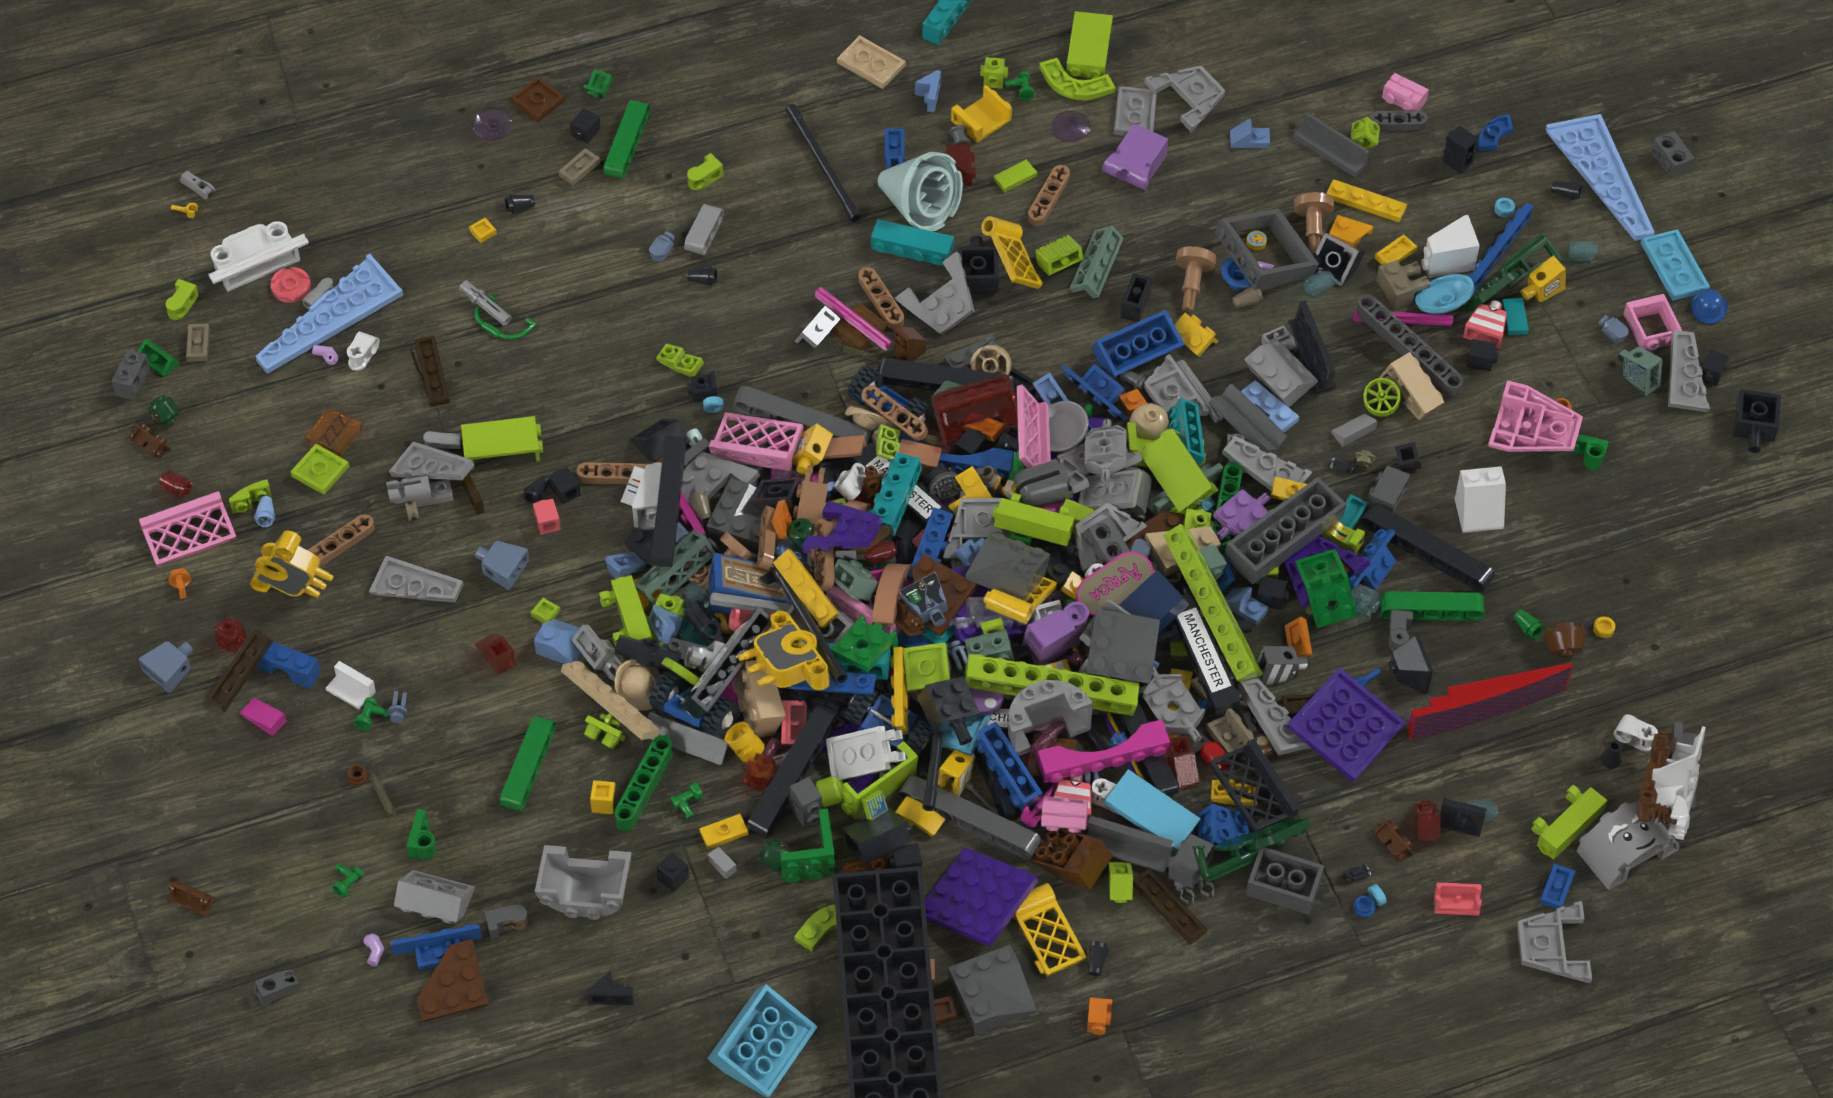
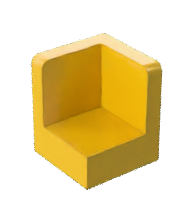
(602, 797)

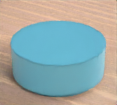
(1504, 207)
(713, 404)
(1377, 895)

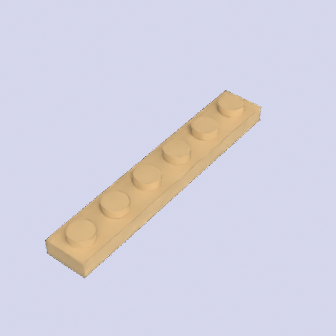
(610, 700)

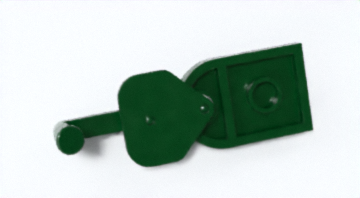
(1509, 275)
(1251, 843)

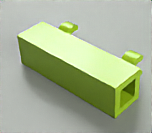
(1033, 521)
(629, 608)
(1571, 823)

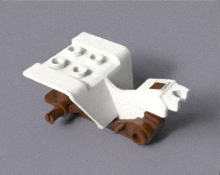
(1670, 783)

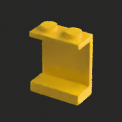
(983, 116)

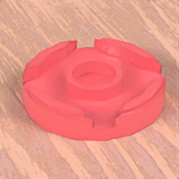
(290, 285)

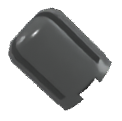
(1043, 484)

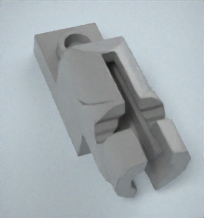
(420, 491)
(597, 652)
(703, 656)

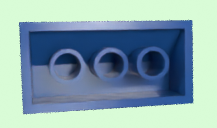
(1137, 344)

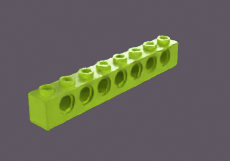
(1212, 603)
(998, 681)

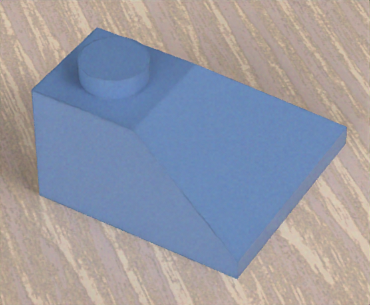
(556, 643)

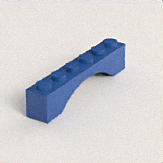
(995, 457)

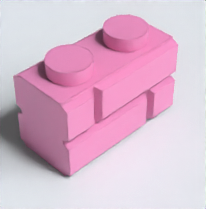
(1404, 93)
(1064, 814)

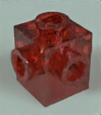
(230, 634)
(759, 767)

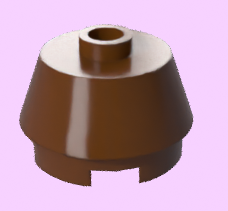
(1565, 639)

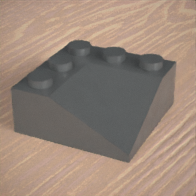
(736, 516)
(1008, 566)
(1122, 646)
(991, 990)

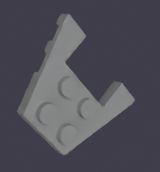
(1195, 87)
(946, 305)
(1074, 463)
(710, 473)
(972, 522)
(1543, 943)

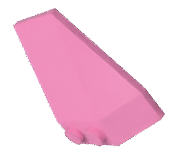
(1533, 422)

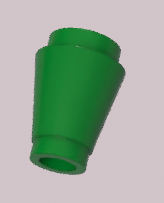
(1530, 625)

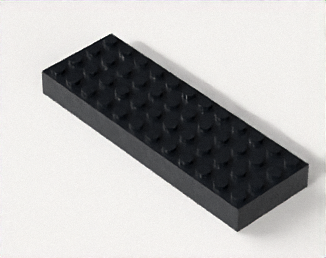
(887, 984)

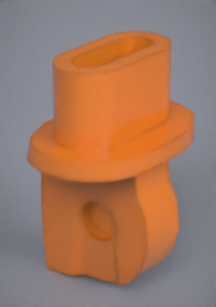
(179, 579)

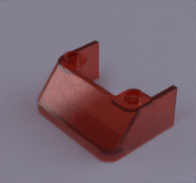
(973, 404)

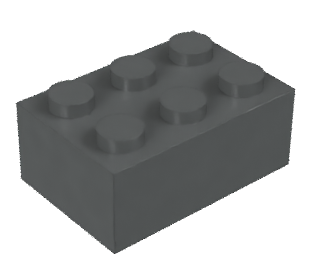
(1285, 880)

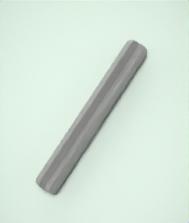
(1215, 416)
(747, 603)

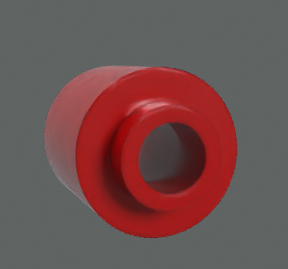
(1211, 751)

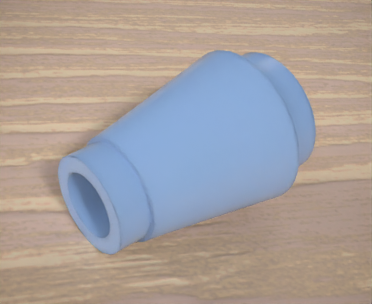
(265, 512)

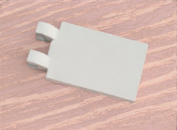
(863, 752)

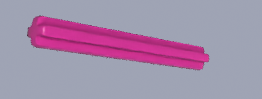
(853, 318)
(1417, 318)

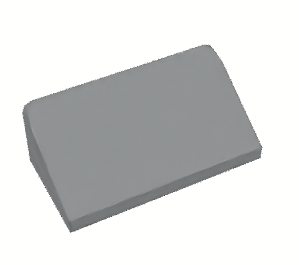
(1354, 429)

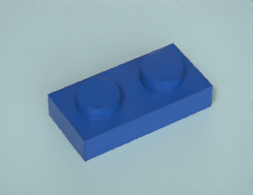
(1557, 886)

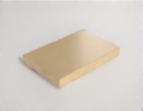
(871, 62)

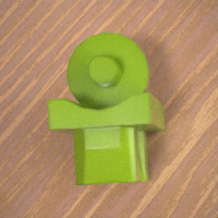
(612, 735)

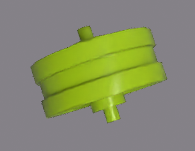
(1382, 397)

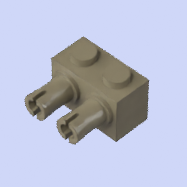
(1396, 285)

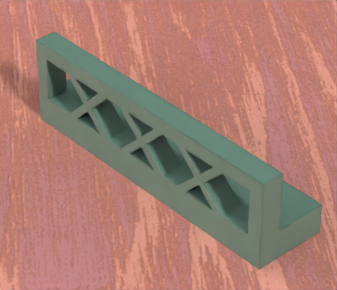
(1100, 261)
(1163, 502)
(685, 551)

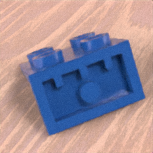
(1221, 824)

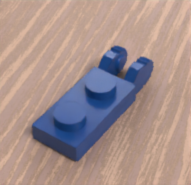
(894, 147)

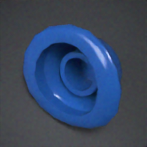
(1234, 276)
(1709, 306)

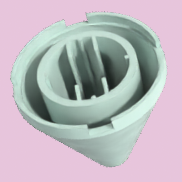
(924, 189)

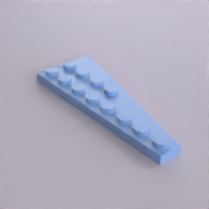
(1595, 157)
(352, 300)

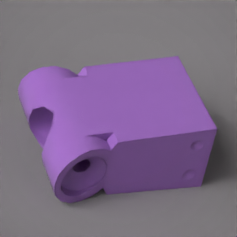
(1137, 157)
(1056, 633)

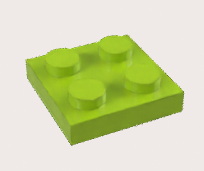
(319, 469)
(925, 665)

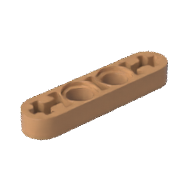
(1046, 194)
(883, 297)
(895, 411)
(616, 469)
(766, 539)
(343, 544)
(823, 560)

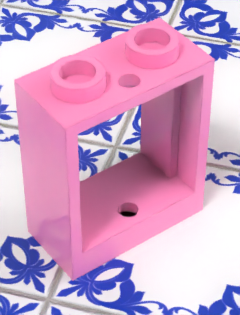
(1647, 307)

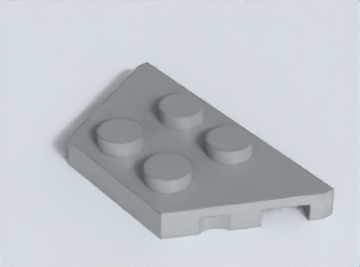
(1169, 385)
(1125, 525)

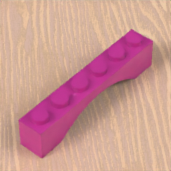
(1060, 762)

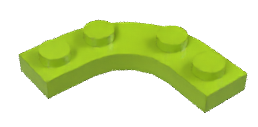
(1074, 88)
(817, 927)

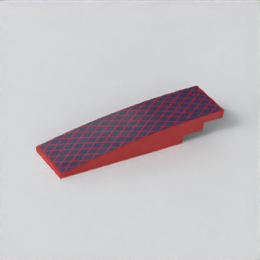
(1487, 699)

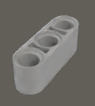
(704, 229)

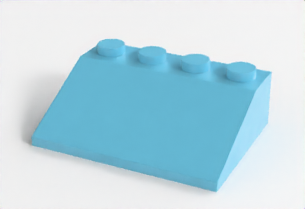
(762, 1041)

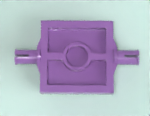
(1240, 513)

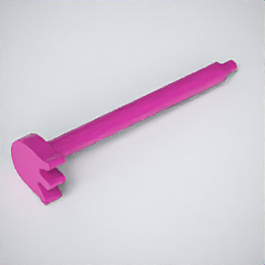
(1031, 818)

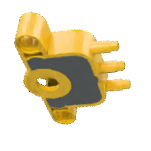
(288, 568)
(785, 657)

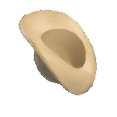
(866, 417)
(635, 683)

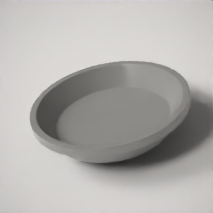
(1067, 425)

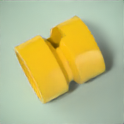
(743, 741)

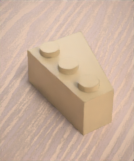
(1414, 386)
(1162, 554)

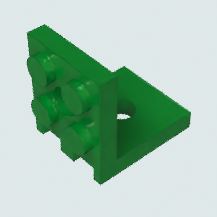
(1327, 585)
(865, 634)
(811, 863)

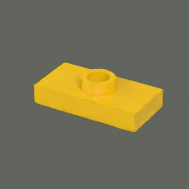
(1397, 250)
(1285, 488)
(723, 831)

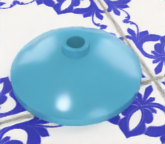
(1445, 294)

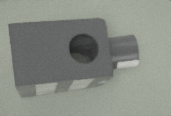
(1279, 664)

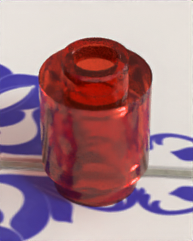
(175, 484)
(881, 552)

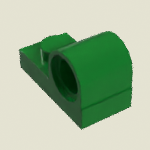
(1592, 449)
(420, 835)

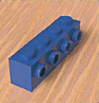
(1008, 766)

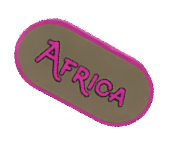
(1114, 581)

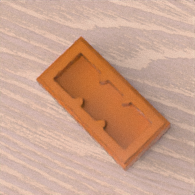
(989, 428)
(781, 519)

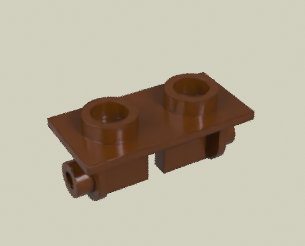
(155, 445)
(871, 484)
(908, 620)
(1388, 832)
(857, 865)
(190, 897)

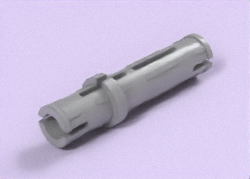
(479, 297)

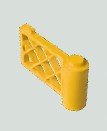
(1005, 236)
(1015, 607)
(1038, 903)

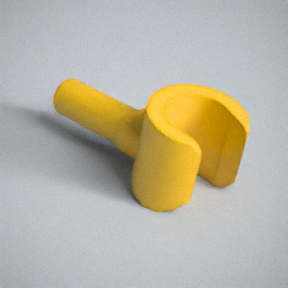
(189, 210)

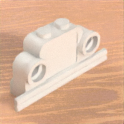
(254, 254)

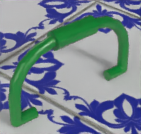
(496, 332)

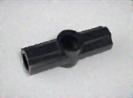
(701, 619)
(645, 652)

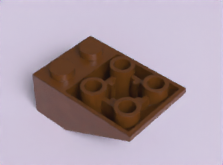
(1072, 857)

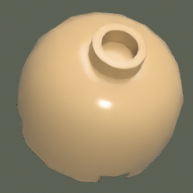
(991, 359)
(1150, 421)

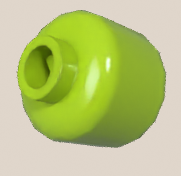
(830, 790)

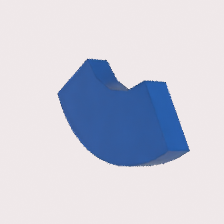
(1493, 132)

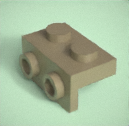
(1229, 731)

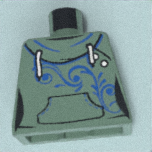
(1642, 369)

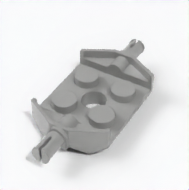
(1108, 458)
(1169, 690)

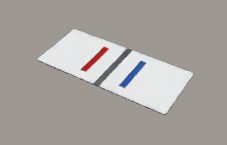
(632, 486)

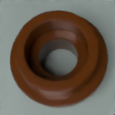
(357, 770)

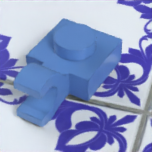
(969, 550)

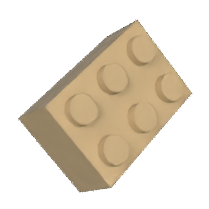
(759, 705)

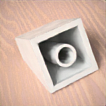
(1451, 249)
(646, 498)
(1481, 499)

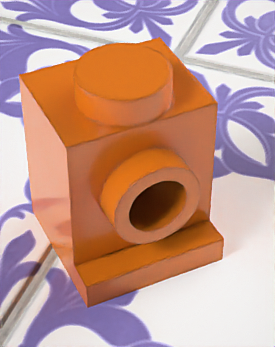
(1099, 1015)

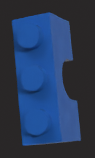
(299, 666)

